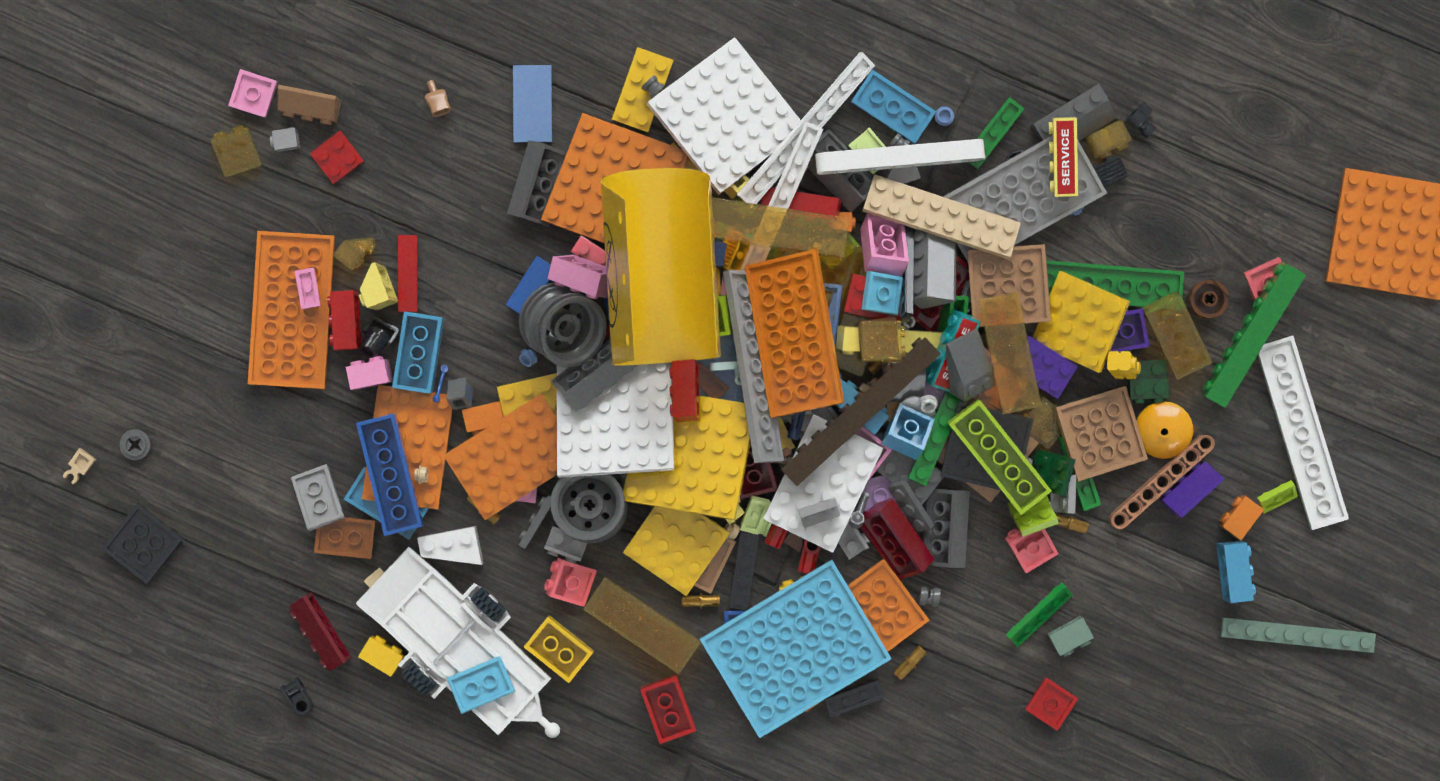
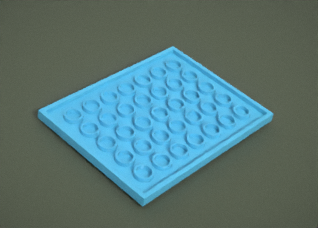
(795, 648)

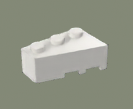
(453, 545)

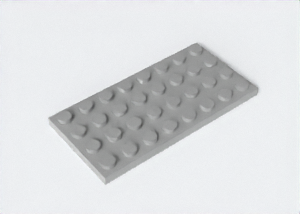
(1022, 191)

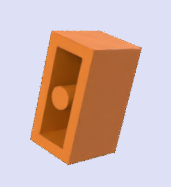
(482, 416)
(1240, 517)

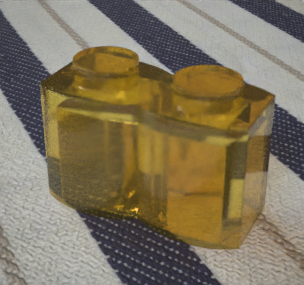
(1108, 139)

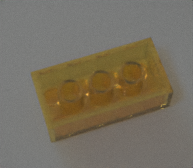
(1176, 335)

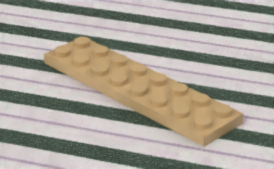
(941, 217)

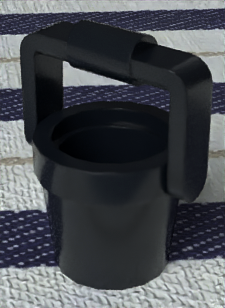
(376, 338)

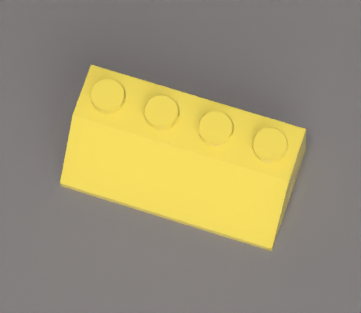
(377, 288)

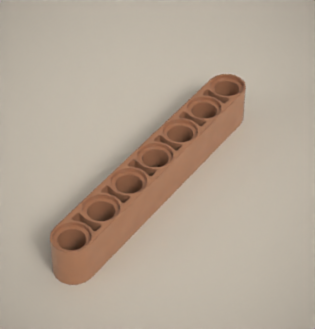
(1152, 485)

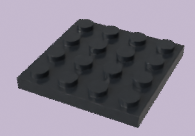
(961, 463)

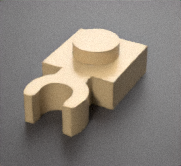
(80, 463)

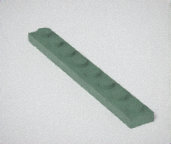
(1297, 635)

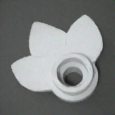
(924, 404)

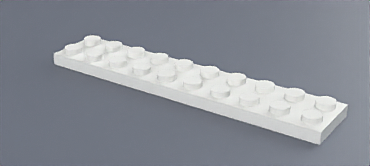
(1302, 433)

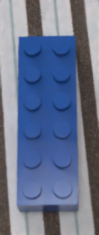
(390, 474)

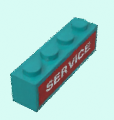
(958, 325)

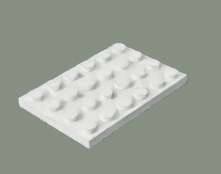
(839, 477)

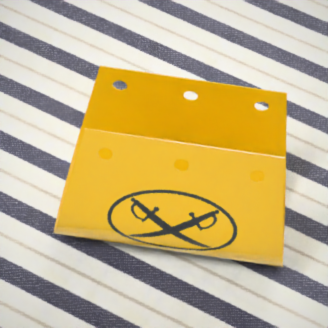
(660, 266)

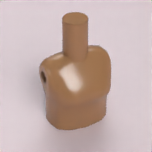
(437, 100)

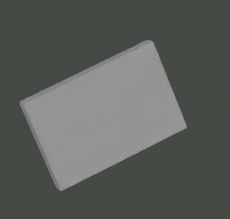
(317, 497)

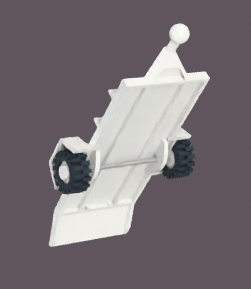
(451, 634)

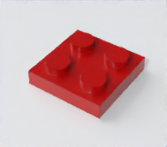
(337, 157)
(1051, 703)

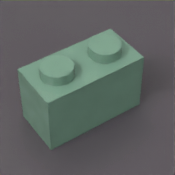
(1070, 636)

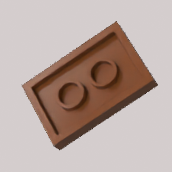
(346, 538)

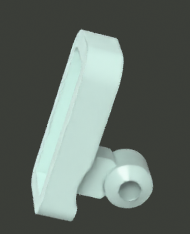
(723, 366)

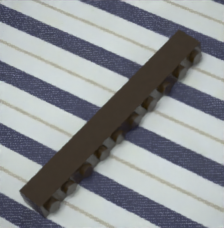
(860, 412)

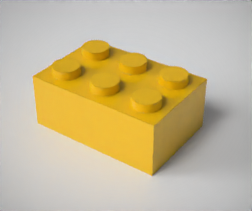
(558, 649)

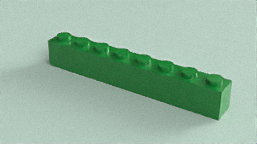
(1253, 334)

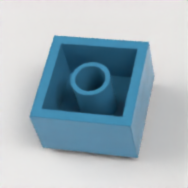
(907, 431)

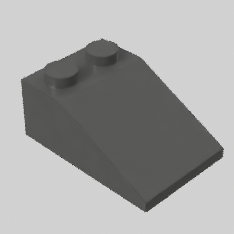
(968, 366)

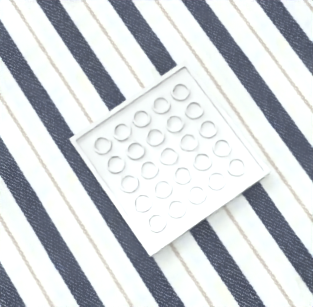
(725, 115)
(620, 429)

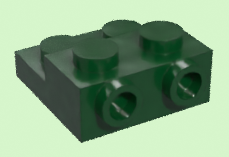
(1150, 383)
(1054, 470)

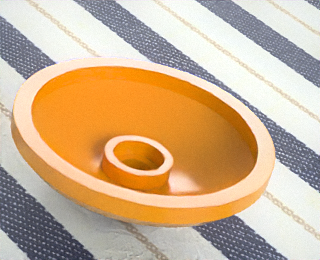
(1168, 416)

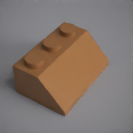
(308, 104)

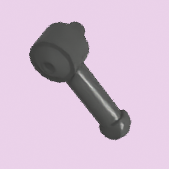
(857, 518)

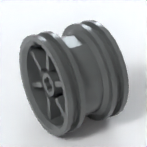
(551, 316)
(575, 527)

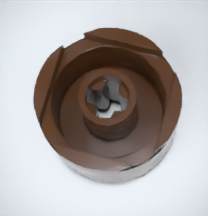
(1218, 299)

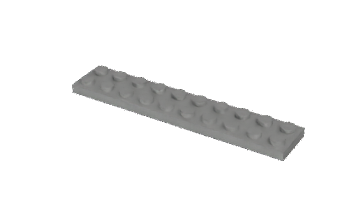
(762, 429)

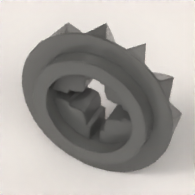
(126, 445)

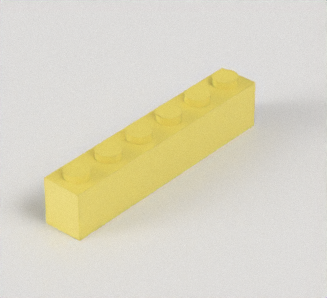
(848, 339)

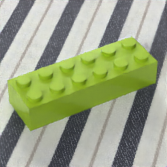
(999, 456)

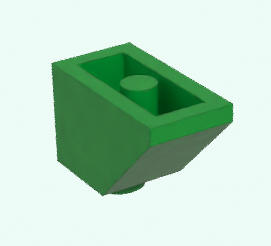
(960, 305)

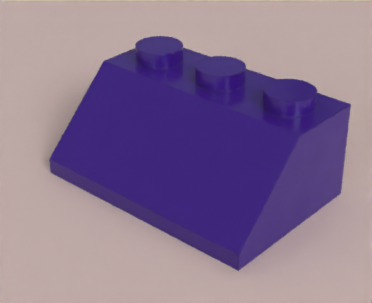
(1191, 489)

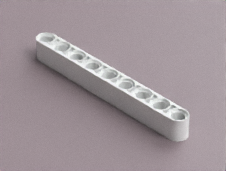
(900, 156)

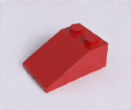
(855, 297)

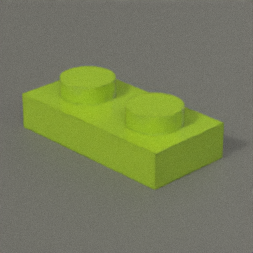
(1277, 496)

